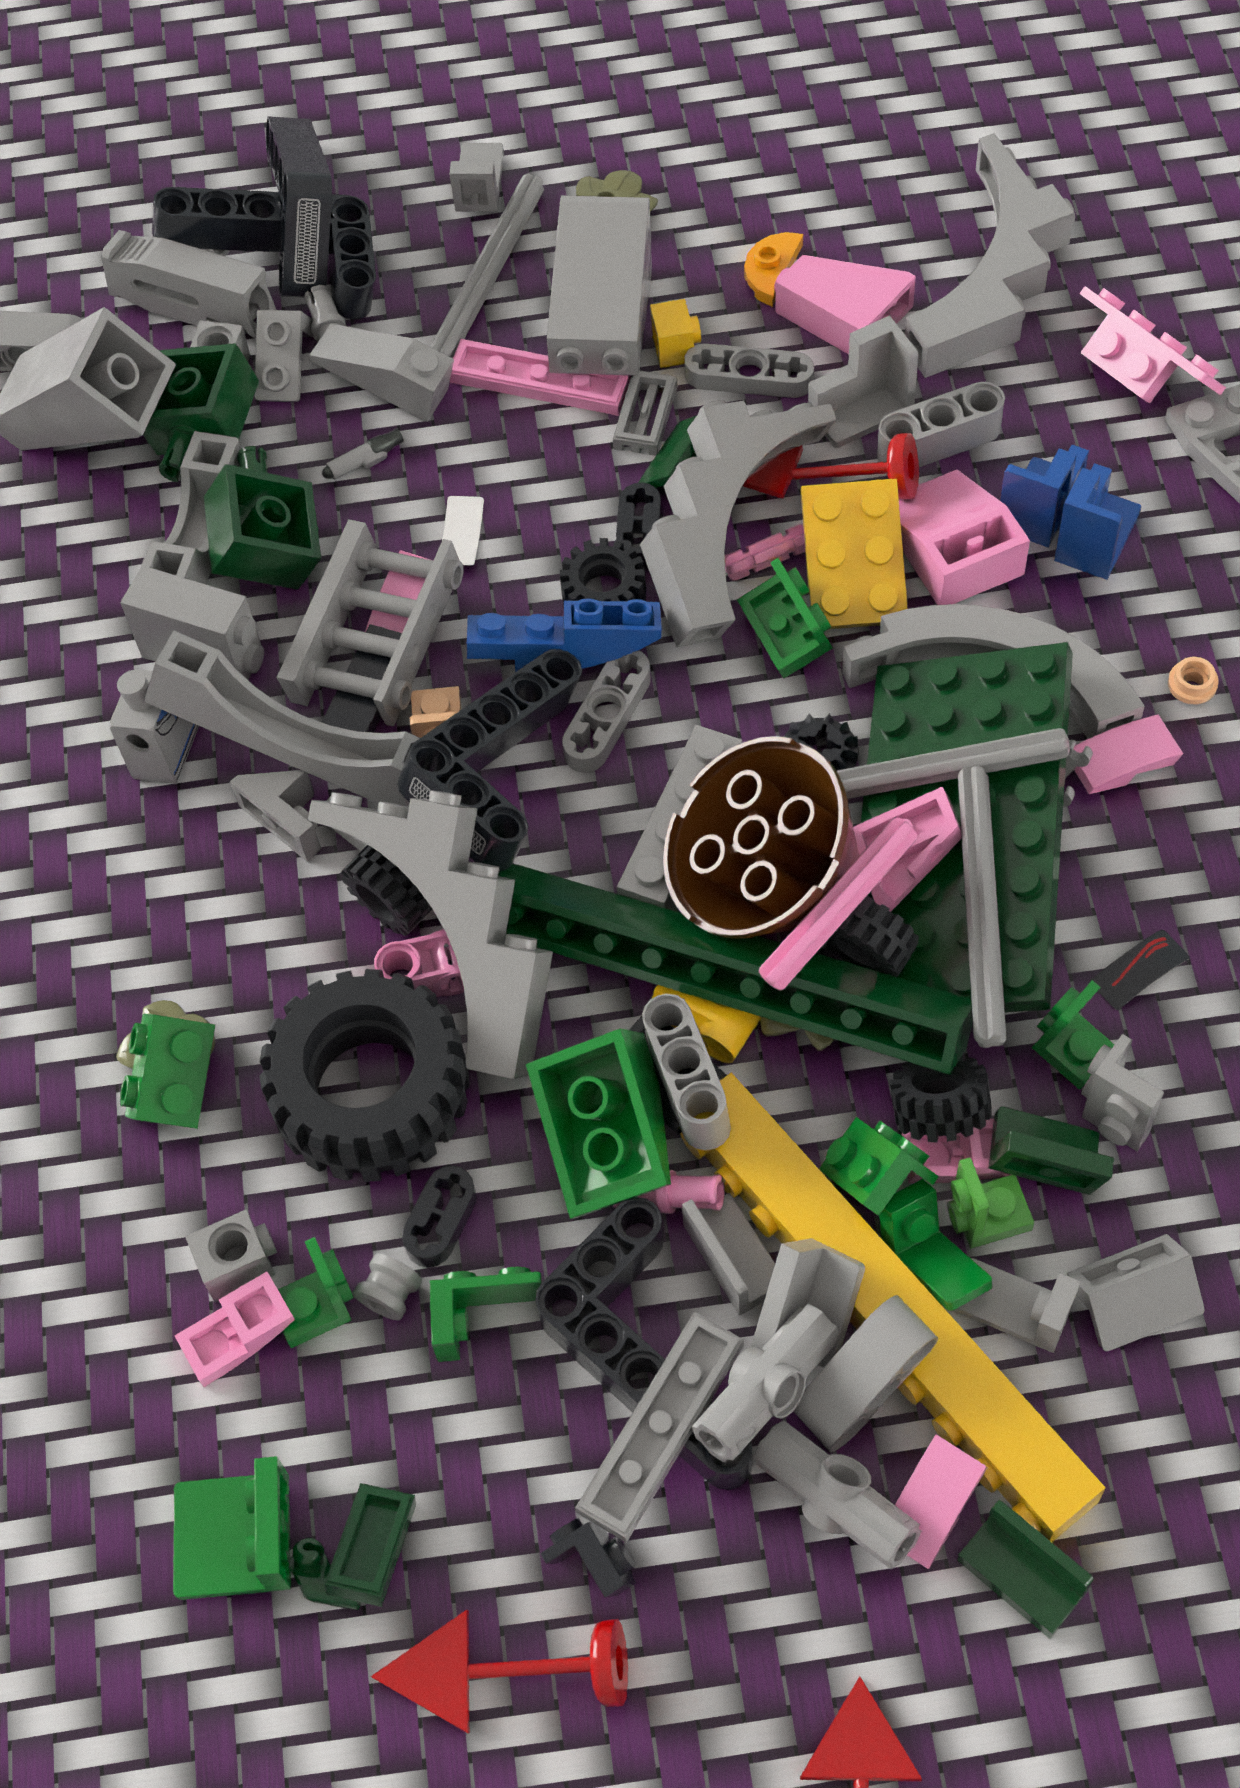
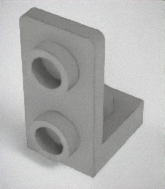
(477, 177)
(280, 354)
(1024, 1307)

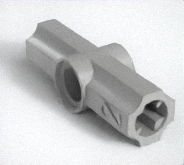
(766, 1383)
(837, 1494)

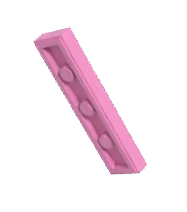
(529, 377)

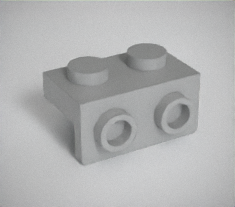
(1119, 1100)

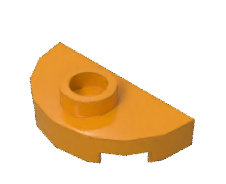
(767, 260)

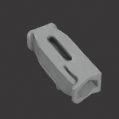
(185, 281)

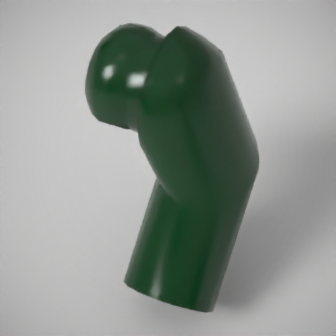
(310, 1571)

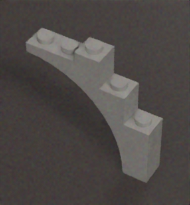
(988, 304)
(689, 547)
(500, 975)

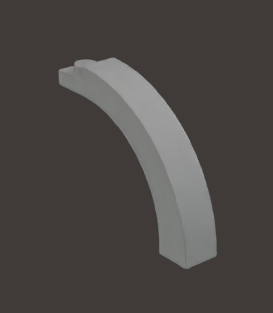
(1098, 691)

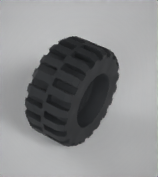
(351, 1015)

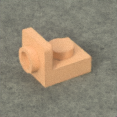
(432, 708)

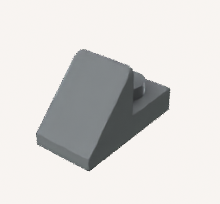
(278, 804)

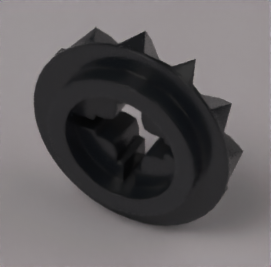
(841, 742)

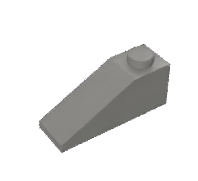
(387, 366)

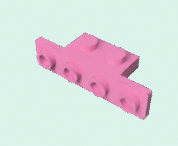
(1134, 355)

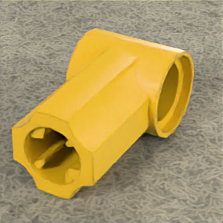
(720, 1026)

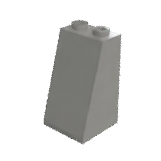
(600, 285)
(83, 386)

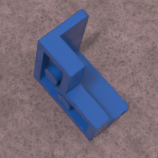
(1040, 490)
(1094, 524)

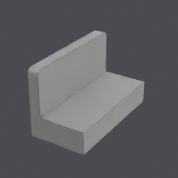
(731, 1251)
(814, 1276)
(1139, 1291)

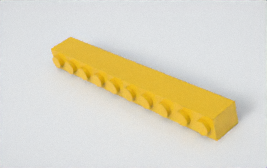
(956, 1379)

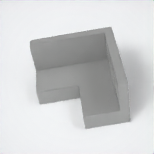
(873, 384)

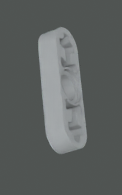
(716, 378)
(606, 729)

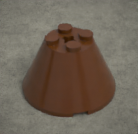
(759, 839)

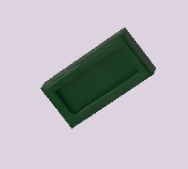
(370, 1545)

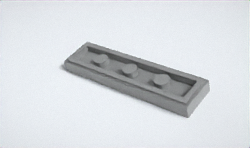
(659, 1427)

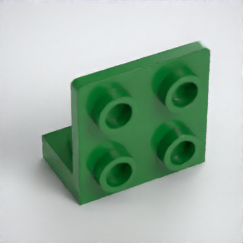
(233, 1534)

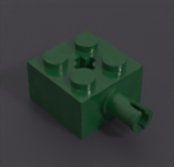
(204, 394)
(261, 524)

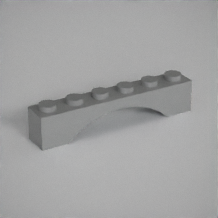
(208, 691)

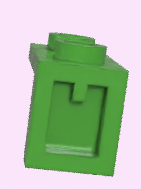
(987, 1209)

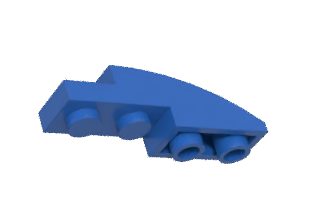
(588, 630)

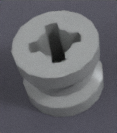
(387, 1286)

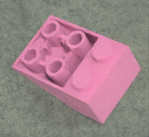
(961, 538)

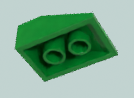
(603, 1120)

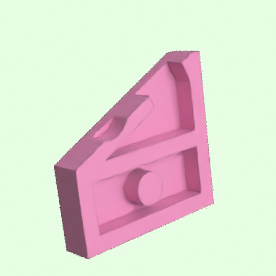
(937, 834)

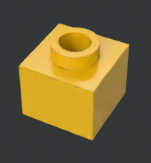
(673, 331)

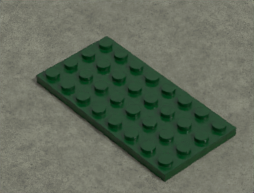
(961, 704)

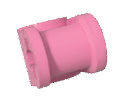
(425, 960)

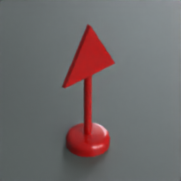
(901, 464)
(439, 1670)
(860, 1746)

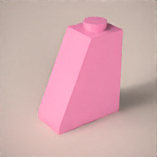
(841, 296)

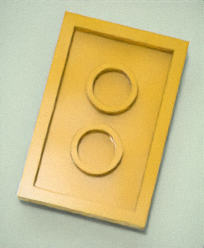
(854, 551)

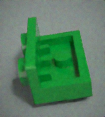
(784, 622)
(167, 1070)
(874, 1163)

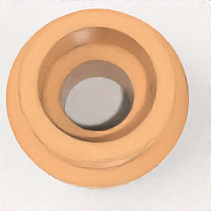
(1195, 670)

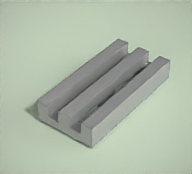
(639, 439)

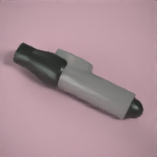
(367, 454)

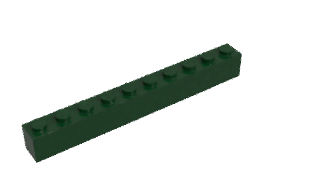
(673, 952)

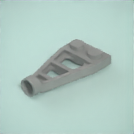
(1206, 422)

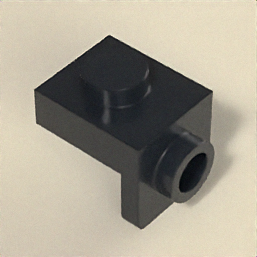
(604, 1557)

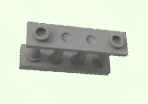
(341, 592)

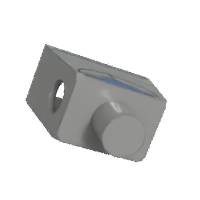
(149, 737)

